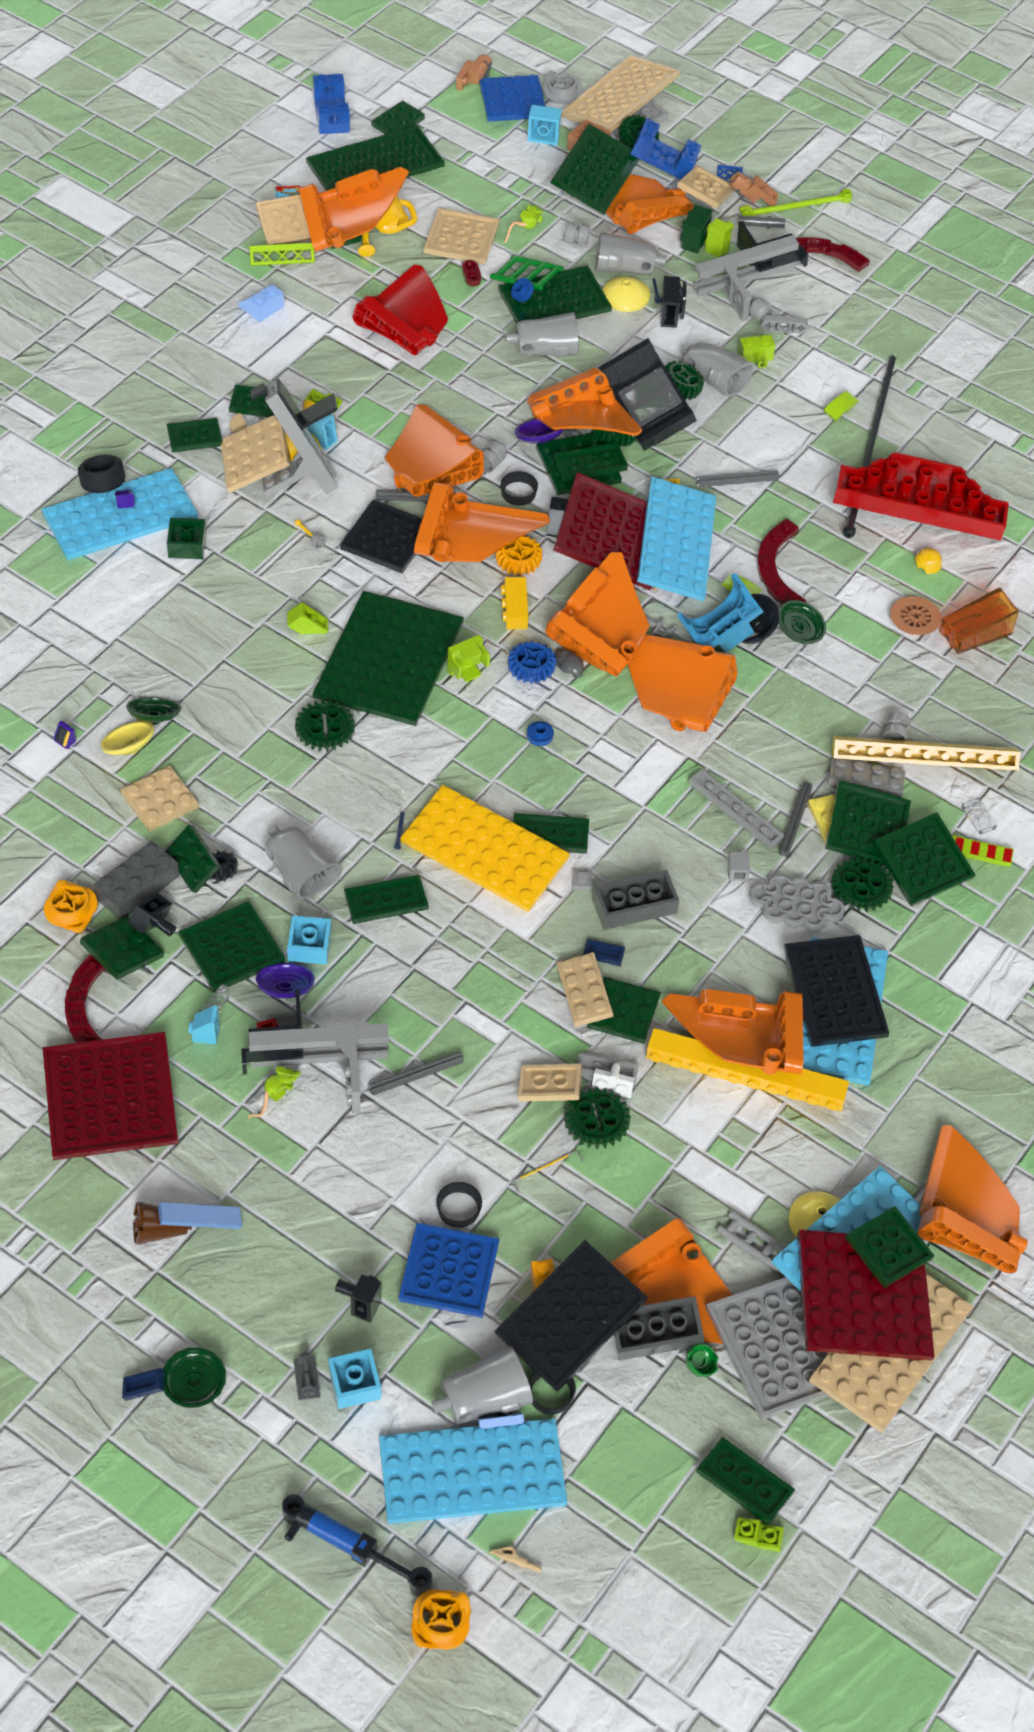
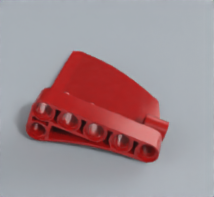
(405, 311)

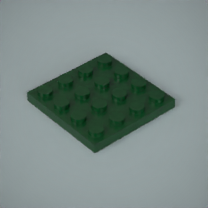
(546, 452)
(861, 817)
(924, 859)
(231, 946)

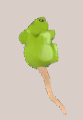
(529, 217)
(276, 1086)

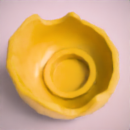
(929, 560)

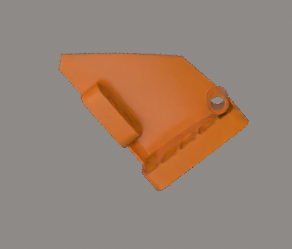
(350, 207)
(602, 618)

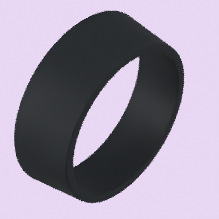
(519, 476)
(459, 1187)
(571, 1384)

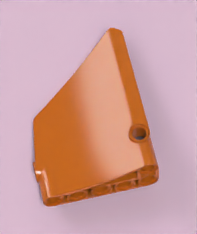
(646, 202)
(582, 407)
(433, 452)
(469, 530)
(682, 680)
(970, 1205)
(666, 1273)

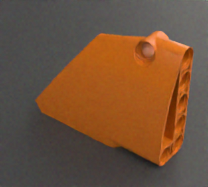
(743, 1029)

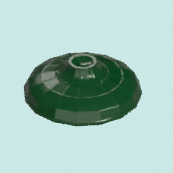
(801, 622)
(153, 709)
(194, 1377)

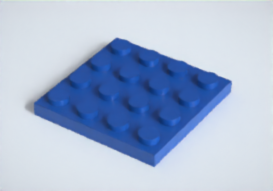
(510, 97)
(449, 1270)

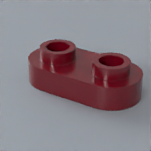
(471, 273)

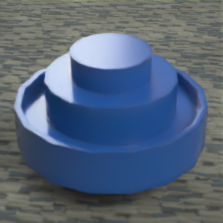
(522, 290)
(540, 733)

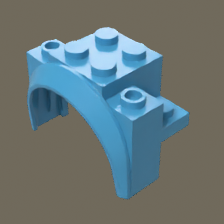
(728, 622)

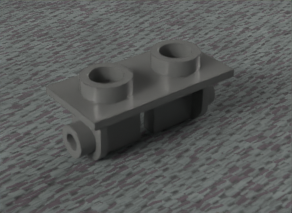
(306, 1377)

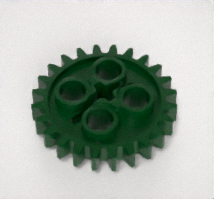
(311, 729)
(862, 884)
(615, 1114)

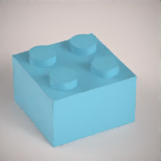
(544, 125)
(309, 940)
(354, 1378)

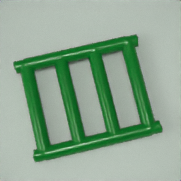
(540, 265)

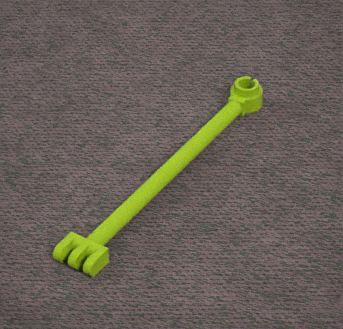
(845, 196)

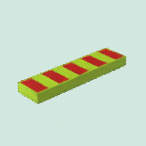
(984, 851)

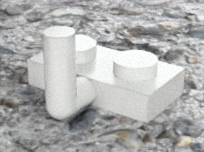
(613, 1081)

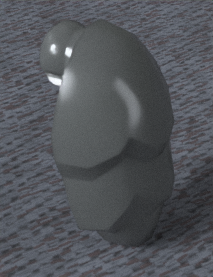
(569, 662)

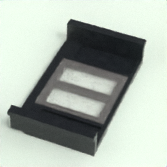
(648, 393)

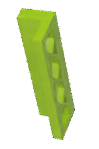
(282, 248)

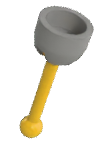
(316, 540)

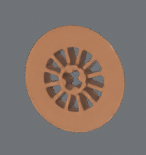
(926, 613)

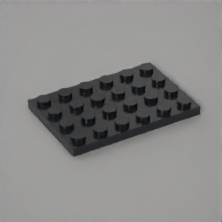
(836, 990)
(571, 1315)

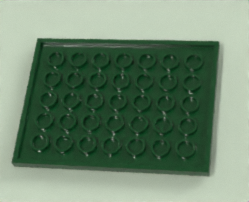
(388, 658)

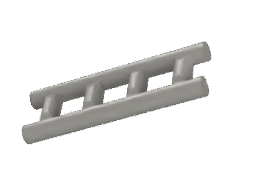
(746, 1243)

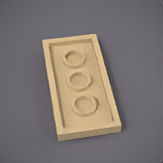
(584, 989)

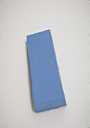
(199, 1215)

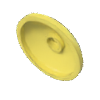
(627, 293)
(127, 738)
(806, 1209)

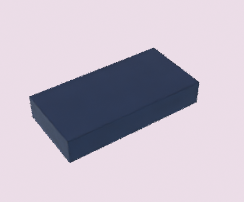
(605, 952)
(143, 1384)

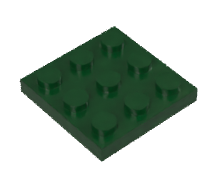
(121, 948)
(632, 1010)
(889, 1247)

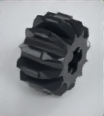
(227, 863)

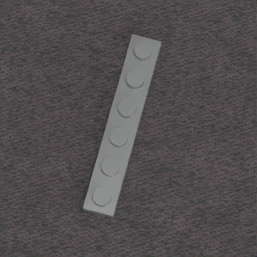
(736, 809)

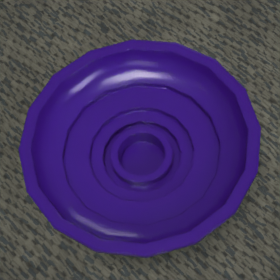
(283, 978)

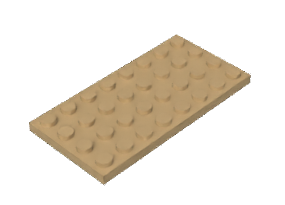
(620, 92)
(879, 1386)

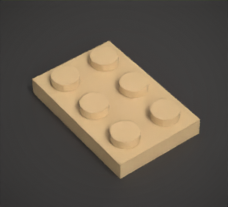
(550, 1082)

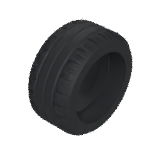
(101, 473)

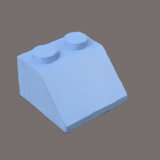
(263, 302)

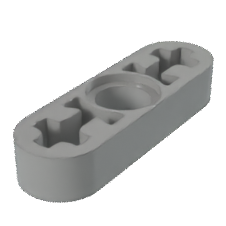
(796, 321)

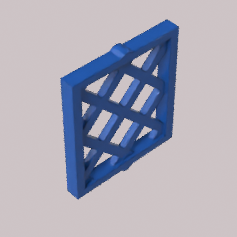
(729, 168)

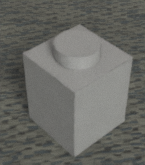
(739, 866)

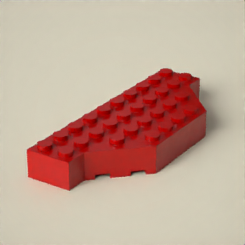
(922, 493)

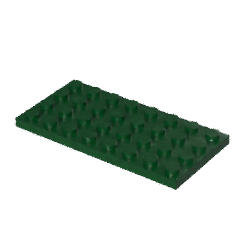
(403, 148)

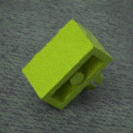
(718, 237)
(757, 349)

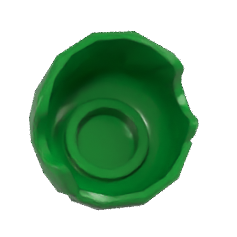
(702, 1360)

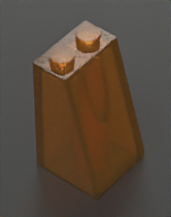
(980, 622)

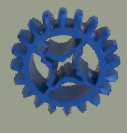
(531, 666)

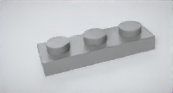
(590, 1063)

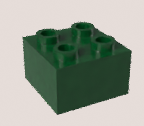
(695, 228)
(186, 538)

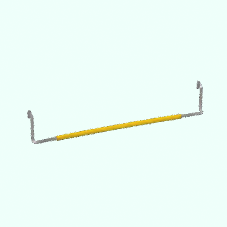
(545, 1166)

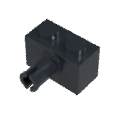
(152, 914)
(364, 1296)

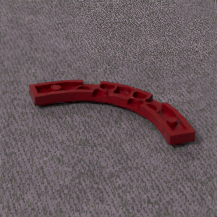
(843, 252)
(766, 562)
(76, 1000)

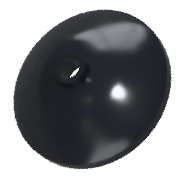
(768, 619)

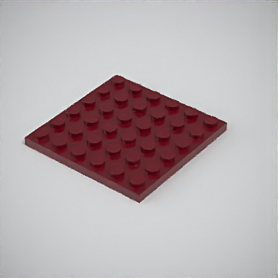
(602, 522)
(109, 1096)
(852, 1311)

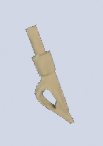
(514, 1558)

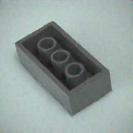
(136, 880)
(635, 899)
(660, 1329)

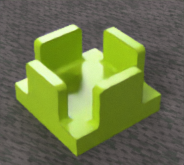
(464, 658)

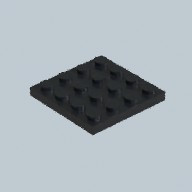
(384, 536)

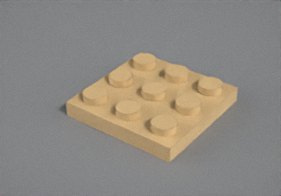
(706, 187)
(283, 220)
(159, 798)

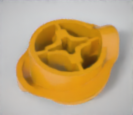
(70, 906)
(440, 1631)

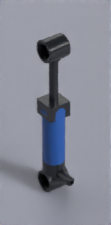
(359, 1546)

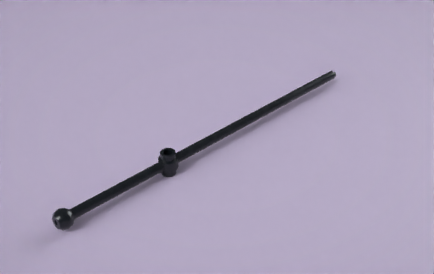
(849, 530)

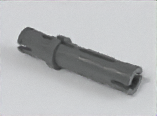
(762, 221)

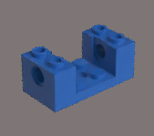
(330, 104)
(650, 150)

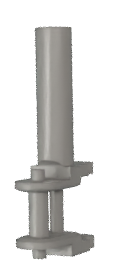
(657, 627)

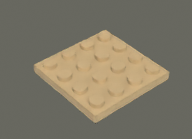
(461, 236)
(254, 453)

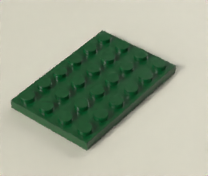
(595, 169)
(566, 292)

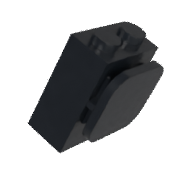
(672, 301)

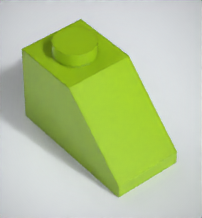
(306, 620)

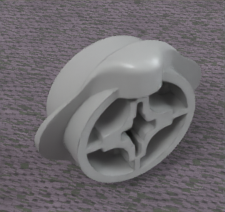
(562, 87)

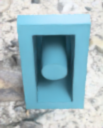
(205, 1026)

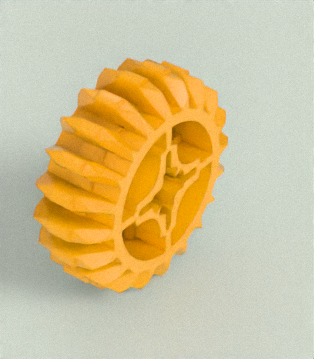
(520, 556)

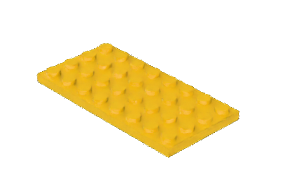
(485, 848)

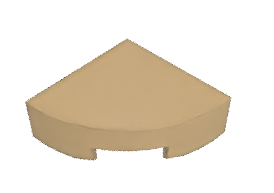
(237, 423)

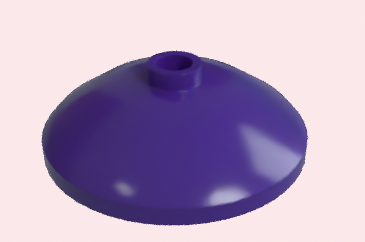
(536, 432)

